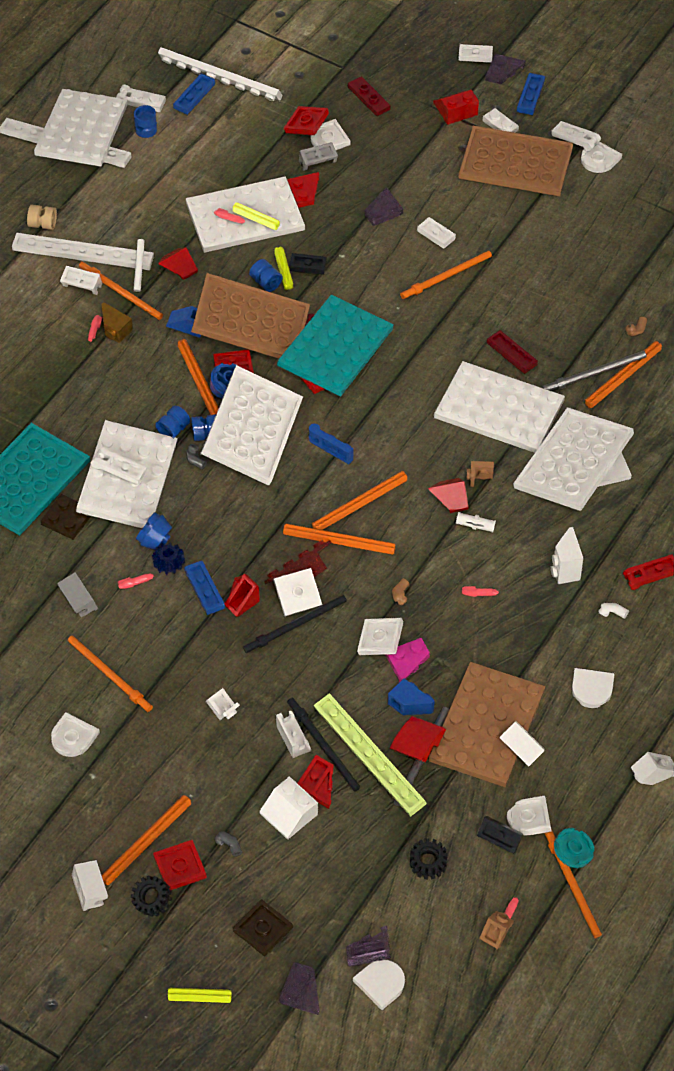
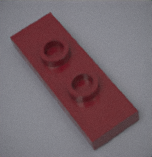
(369, 96)
(512, 351)

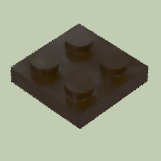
(64, 518)
(263, 927)

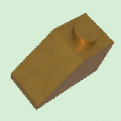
(116, 323)

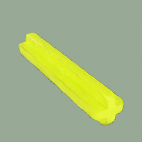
(256, 216)
(283, 268)
(199, 995)

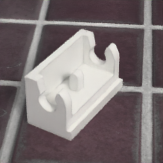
(81, 279)
(292, 735)
(522, 743)
(89, 884)

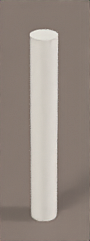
(139, 264)

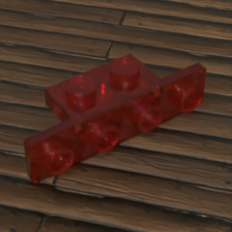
(305, 561)

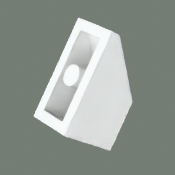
(653, 768)

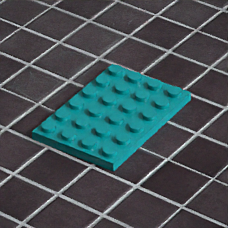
(335, 345)
(34, 474)

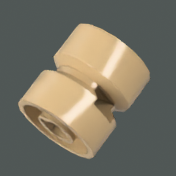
(41, 217)

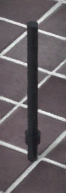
(263, 640)
(302, 716)

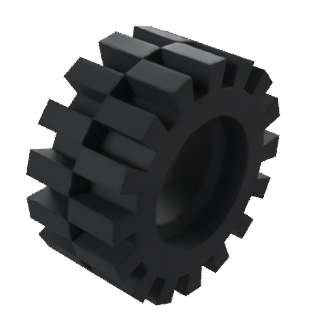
(428, 869)
(142, 889)

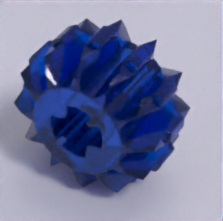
(168, 558)

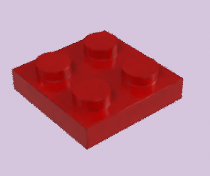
(306, 120)
(180, 865)

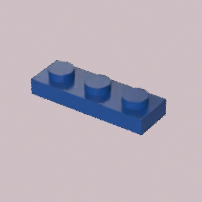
(194, 94)
(531, 94)
(204, 587)

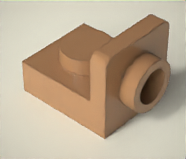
(480, 470)
(496, 929)

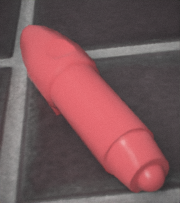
(225, 215)
(96, 323)
(131, 582)
(473, 592)
(511, 907)

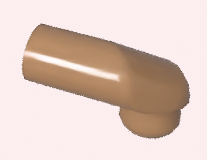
(638, 329)
(398, 592)

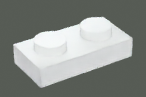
(475, 53)
(499, 121)
(436, 232)

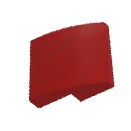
(417, 738)

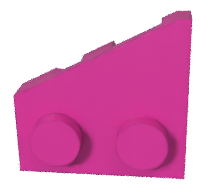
(408, 658)

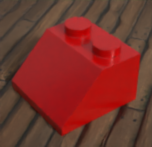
(458, 106)

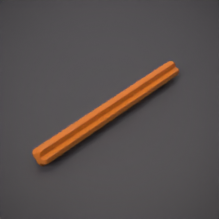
(198, 376)
(621, 376)
(360, 501)
(338, 538)
(145, 840)

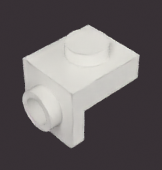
(222, 705)

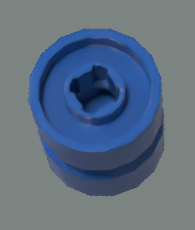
(145, 121)
(266, 275)
(174, 422)
(201, 426)

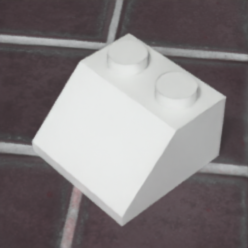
(567, 559)
(289, 808)

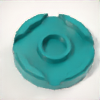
(574, 848)

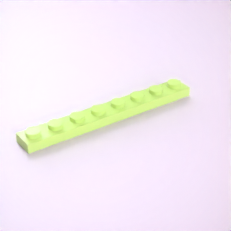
(370, 755)

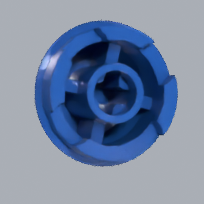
(220, 379)
(154, 532)

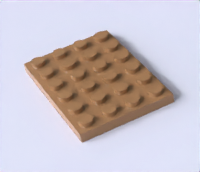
(516, 160)
(248, 316)
(479, 716)

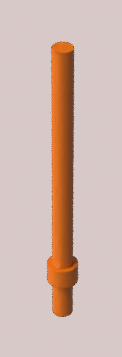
(419, 287)
(123, 292)
(135, 696)
(575, 889)

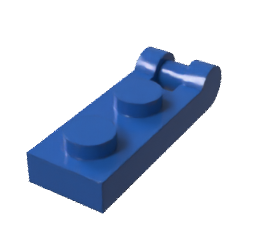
(330, 444)

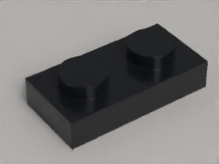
(308, 263)
(500, 834)

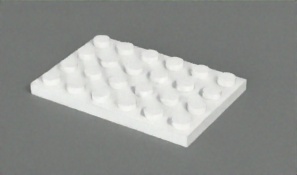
(81, 127)
(268, 197)
(499, 407)
(252, 425)
(573, 459)
(116, 498)

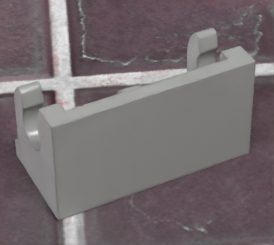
(317, 155)
(77, 595)

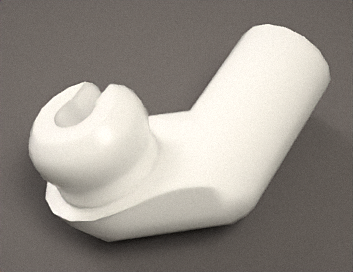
(615, 608)

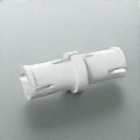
(475, 522)

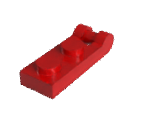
(650, 571)

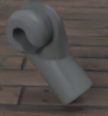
(193, 457)
(224, 837)

